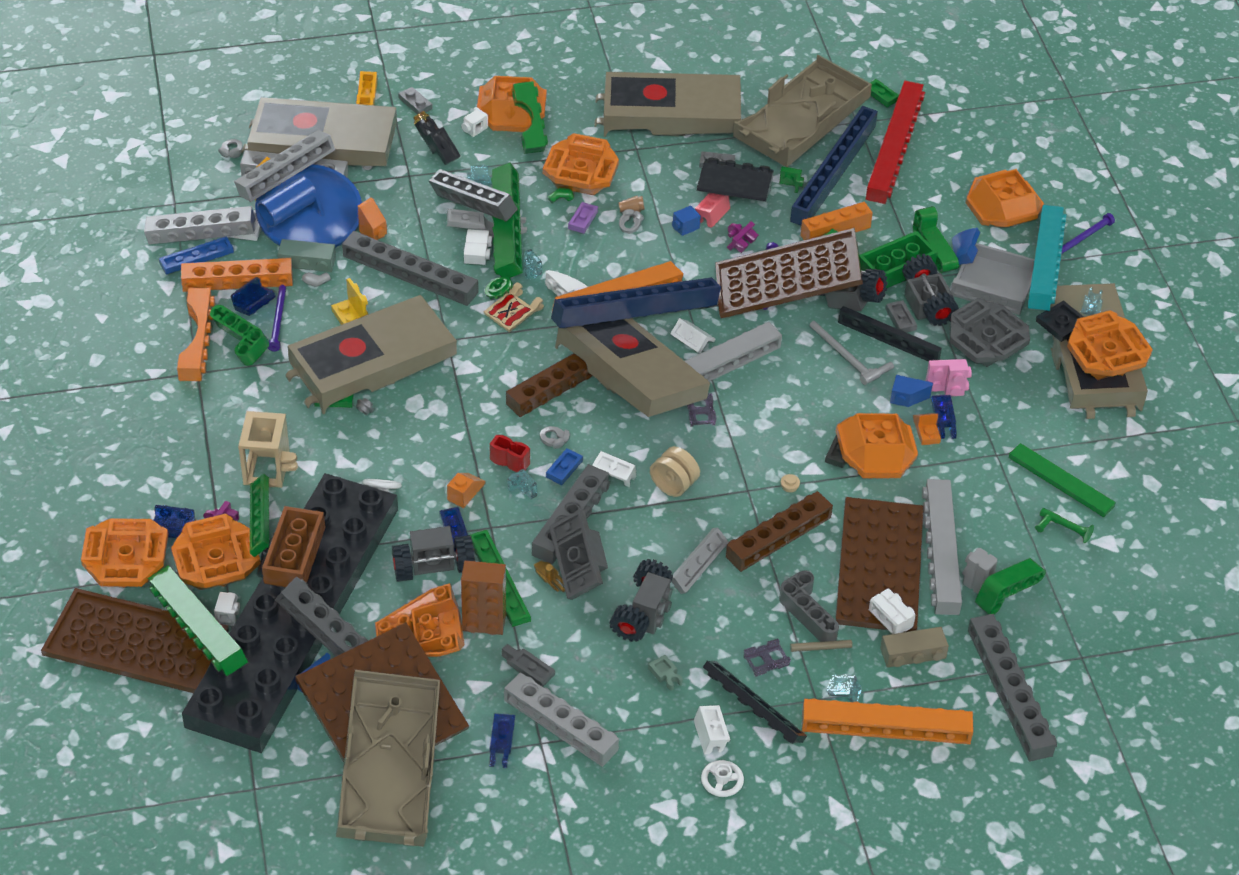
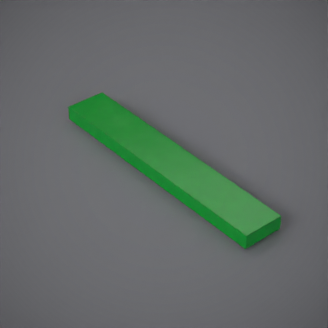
(1062, 480)
(259, 515)
(487, 552)

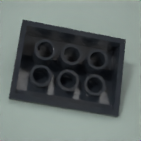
(735, 179)

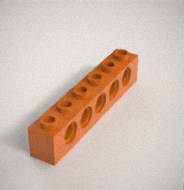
(235, 274)

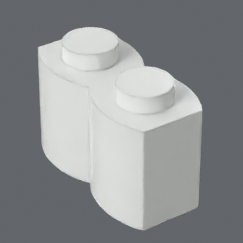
(476, 247)

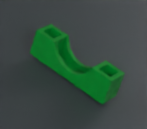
(526, 96)

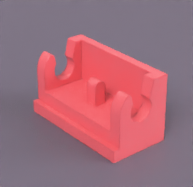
(713, 208)

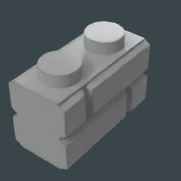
(978, 569)

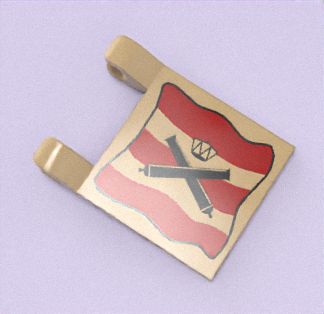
(511, 310)

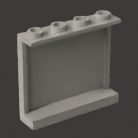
(996, 278)

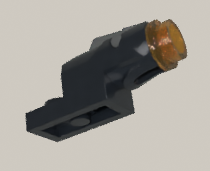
(436, 138)

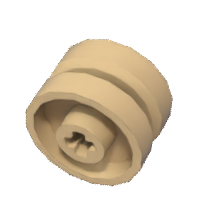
(674, 471)

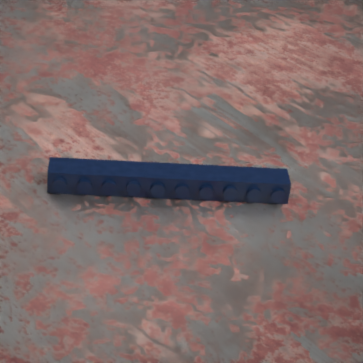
(834, 165)
(635, 302)

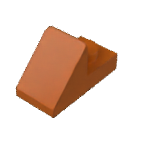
(927, 428)

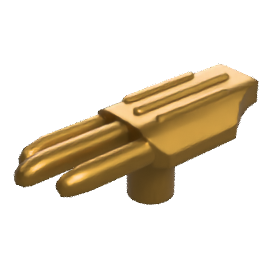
(549, 575)

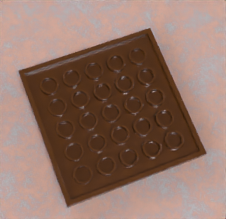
(393, 652)

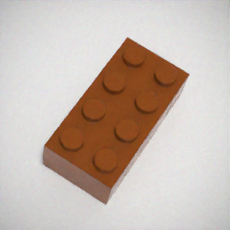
(293, 546)
(483, 597)

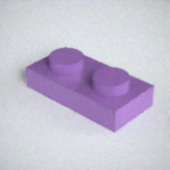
(583, 217)

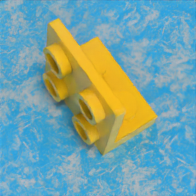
(353, 307)

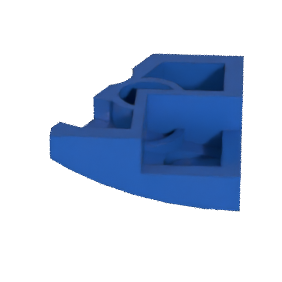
(964, 245)

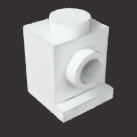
(475, 122)
(227, 608)

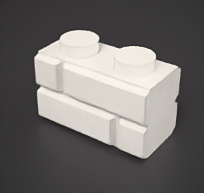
(892, 612)

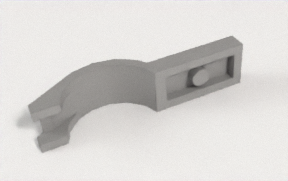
(474, 220)

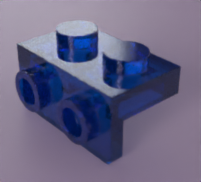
(251, 297)
(173, 518)

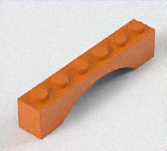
(191, 360)

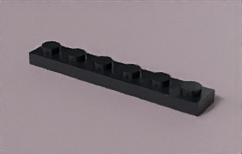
(889, 334)
(759, 706)

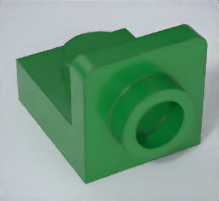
(791, 177)

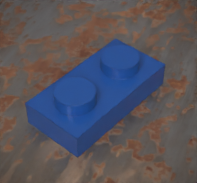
(564, 466)

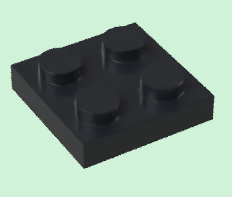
(1059, 320)

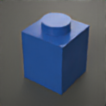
(686, 220)

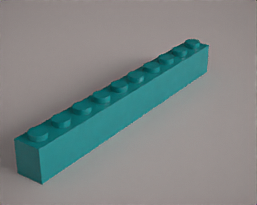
(1047, 258)

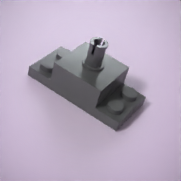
(578, 554)

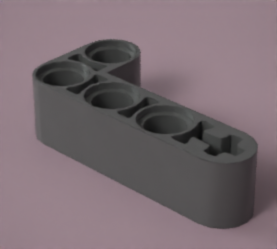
(796, 598)

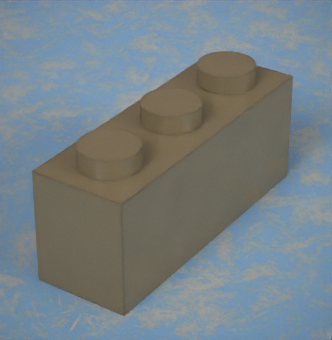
(914, 647)

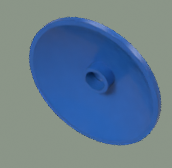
(310, 207)

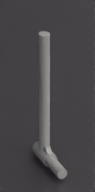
(867, 375)

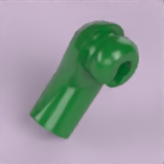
(561, 193)

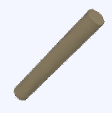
(821, 645)

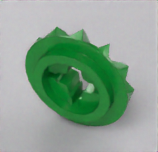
(498, 287)

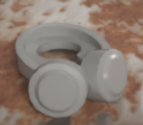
(233, 153)
(638, 218)
(563, 437)

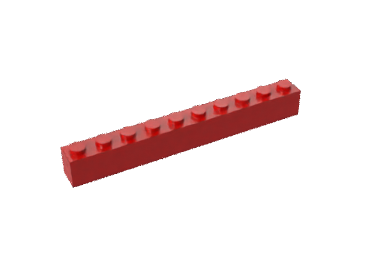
(895, 142)

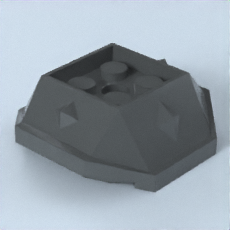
(987, 332)

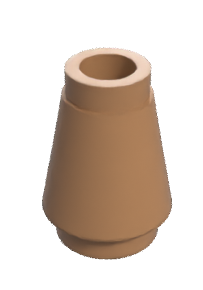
(634, 203)

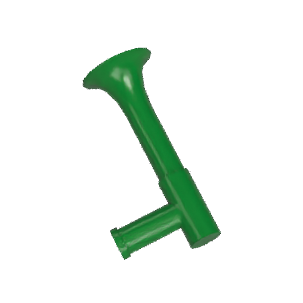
(1084, 532)

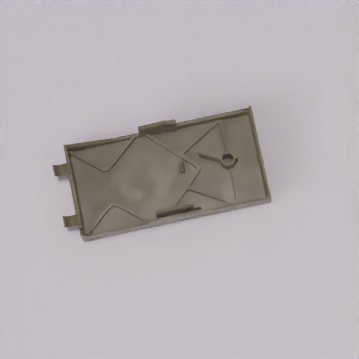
(802, 110)
(388, 759)

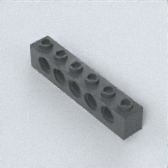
(473, 195)
(583, 496)
(318, 626)

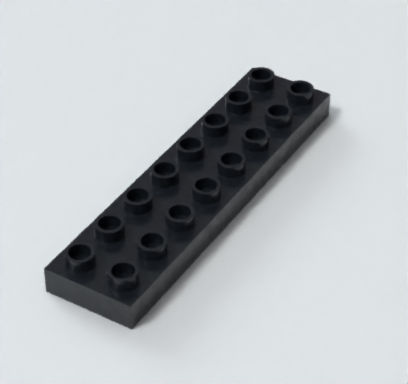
(278, 648)

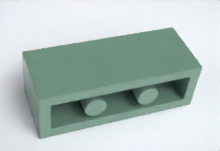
(308, 255)

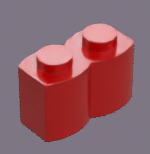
(509, 453)

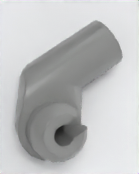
(315, 280)

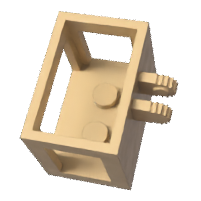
(266, 436)

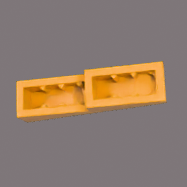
(367, 88)

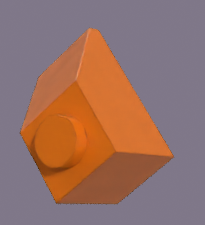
(371, 220)
(463, 488)

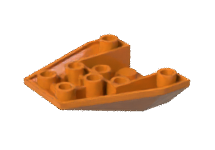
(432, 619)

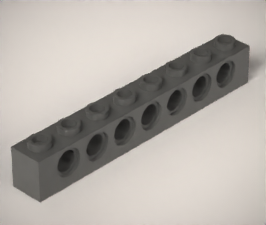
(410, 268)
(1012, 688)

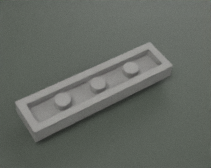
(699, 560)

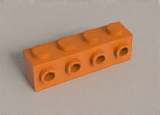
(854, 216)

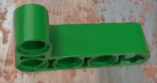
(926, 225)
(252, 339)
(1008, 582)

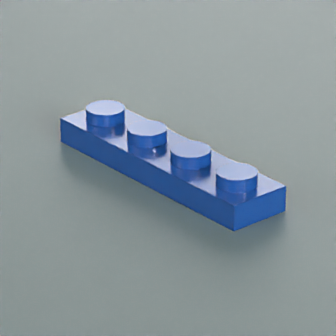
(196, 254)

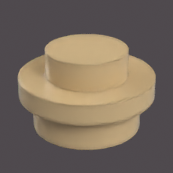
(790, 483)

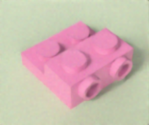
(949, 376)

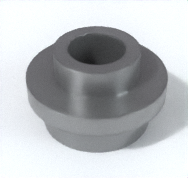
(364, 406)

